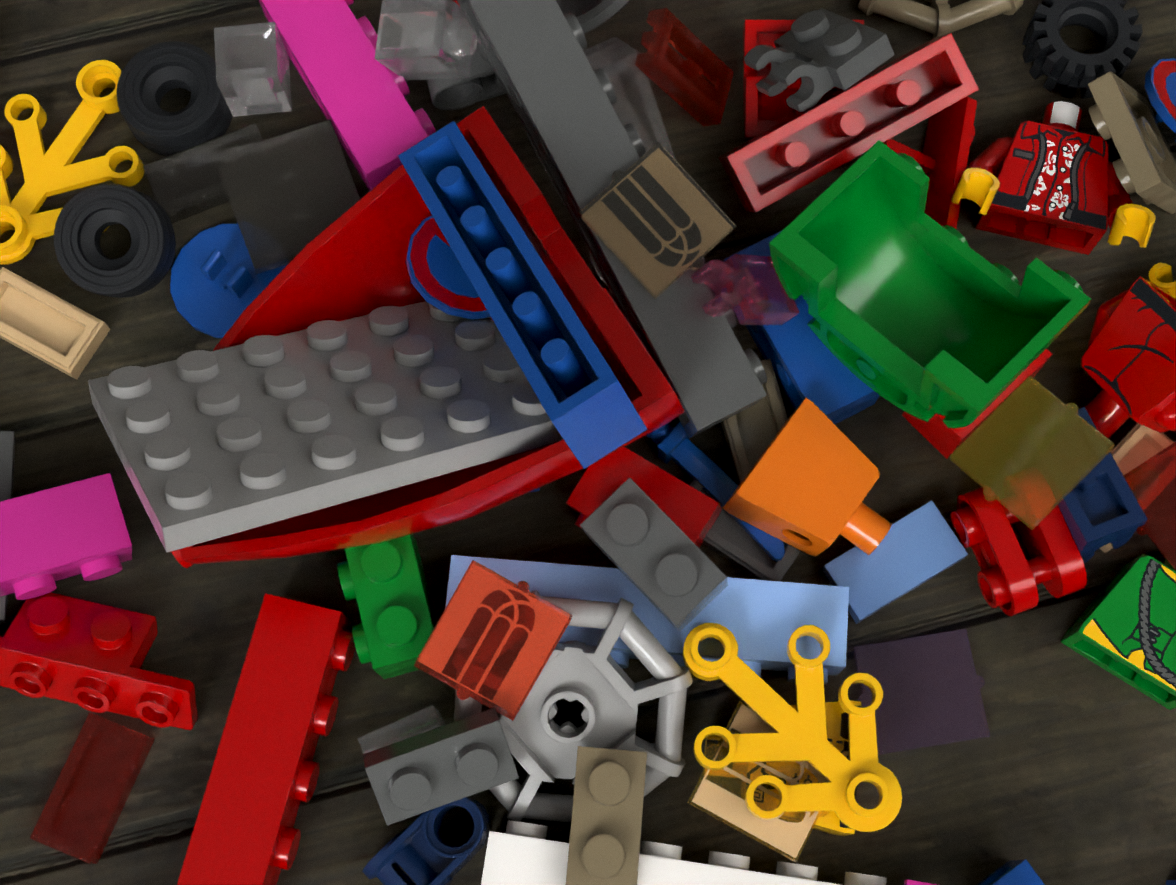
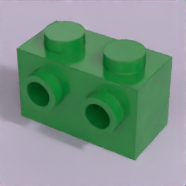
(391, 602)

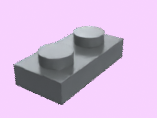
(440, 766)

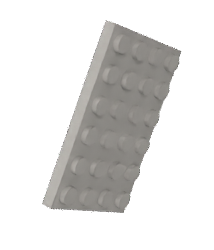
(315, 418)

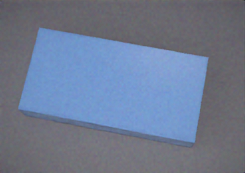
(906, 558)

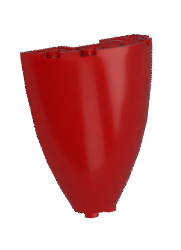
(363, 267)

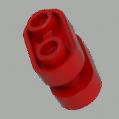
(1005, 574)

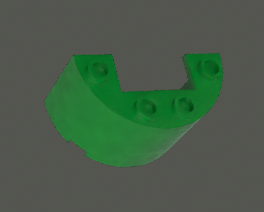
(911, 298)

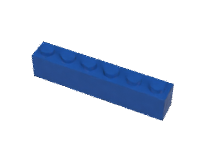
(522, 298)

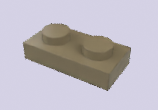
(606, 817)

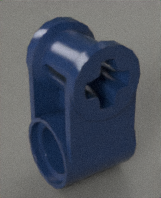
(425, 852)

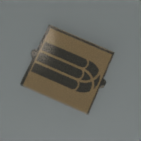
(656, 220)

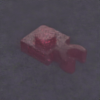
(748, 288)

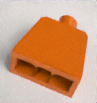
(811, 487)

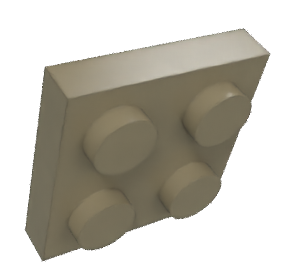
(1145, 156)

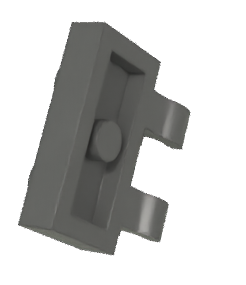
(823, 52)

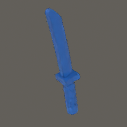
(675, 445)

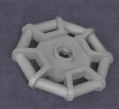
(609, 709)

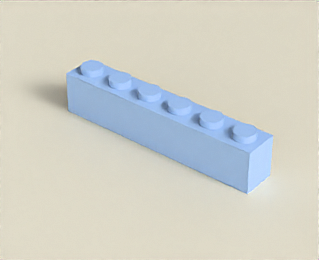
(755, 611)

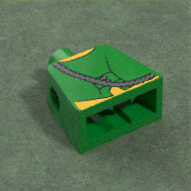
(1133, 629)

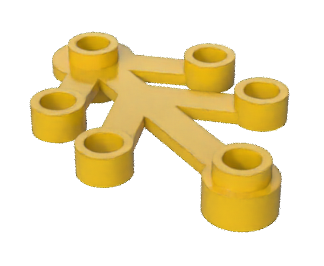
(52, 171)
(799, 733)

